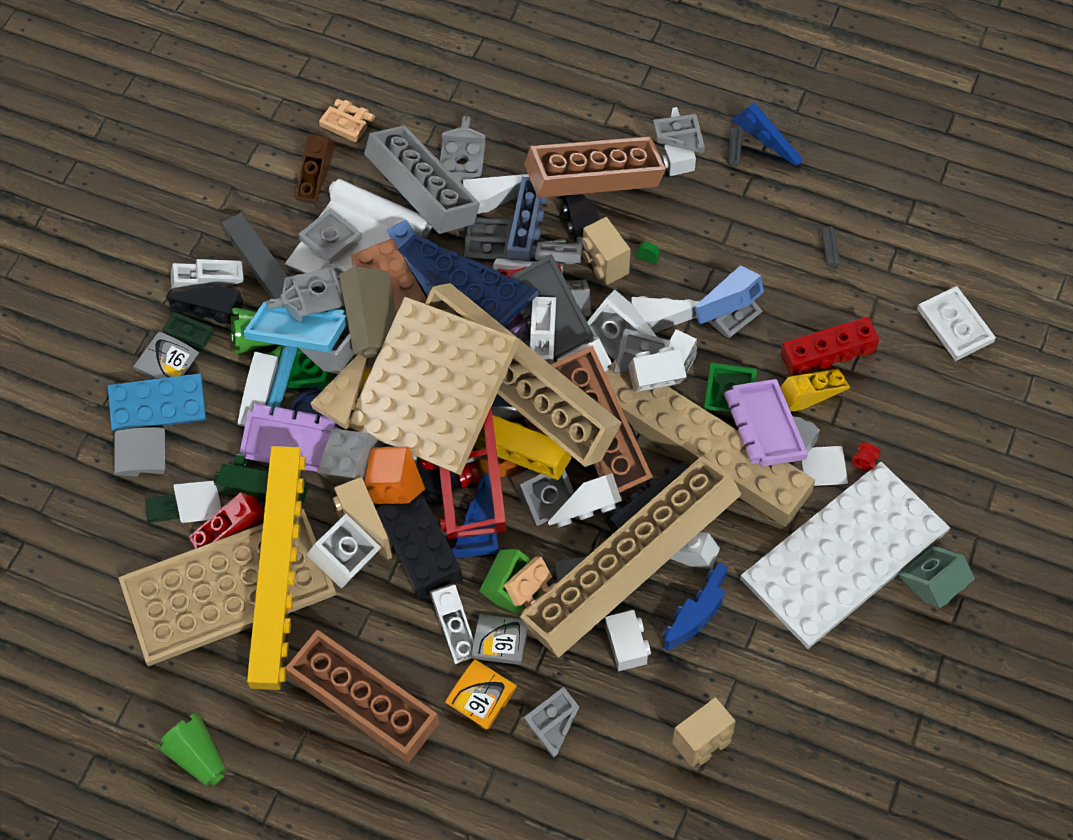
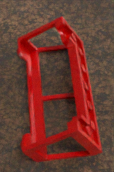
(448, 522)

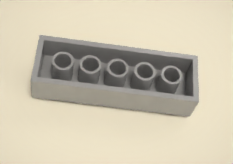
(422, 179)

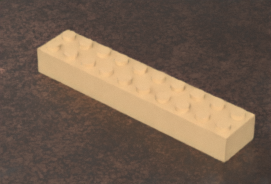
(541, 390)
(693, 432)
(630, 556)

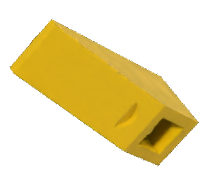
(812, 388)

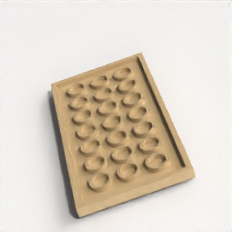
(211, 592)

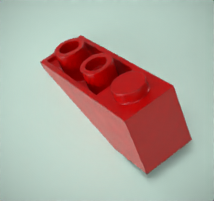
(236, 516)

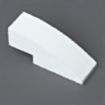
(205, 274)
(543, 327)
(258, 383)

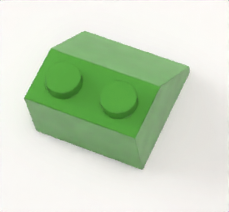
(502, 570)

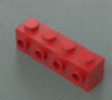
(830, 346)

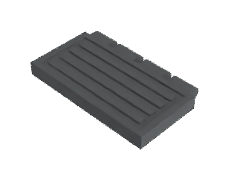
(570, 323)

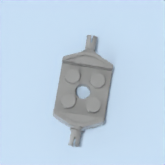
(463, 144)
(300, 298)

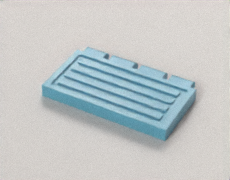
(279, 327)

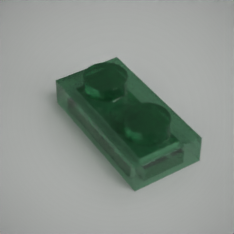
(188, 330)

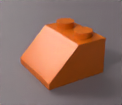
(392, 476)

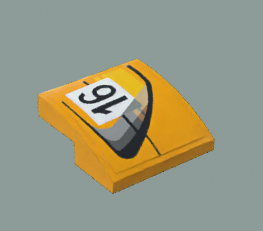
(481, 694)

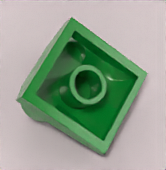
(308, 374)
(721, 380)

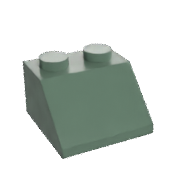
(937, 575)

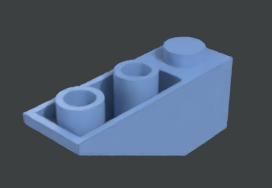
(732, 294)

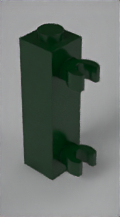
(239, 478)

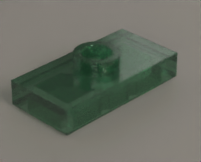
(161, 508)

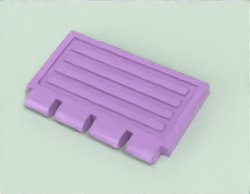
(765, 423)
(281, 429)

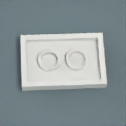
(956, 323)

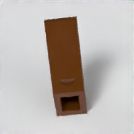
(314, 167)

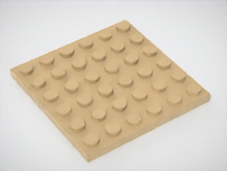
(433, 384)

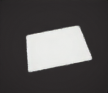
(826, 465)
(197, 501)

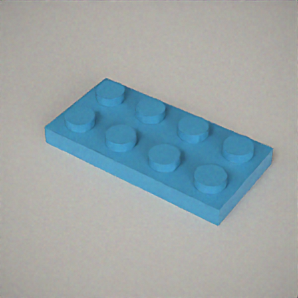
(157, 402)

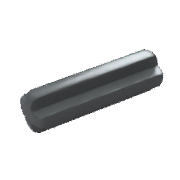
(735, 146)
(830, 247)

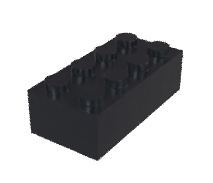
(419, 546)

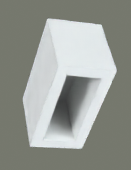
(626, 640)

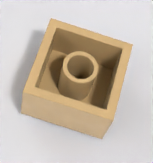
(605, 251)
(704, 733)

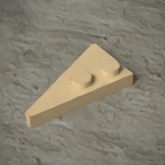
(340, 394)

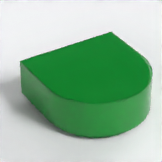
(648, 252)

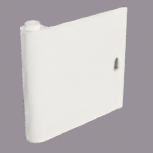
(366, 213)

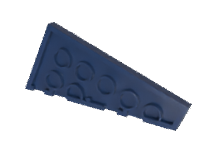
(486, 287)

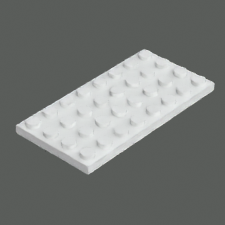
(844, 554)

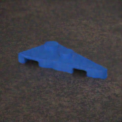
(759, 126)
(479, 510)

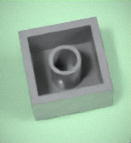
(346, 455)

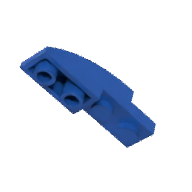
(697, 613)

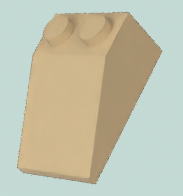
(354, 500)

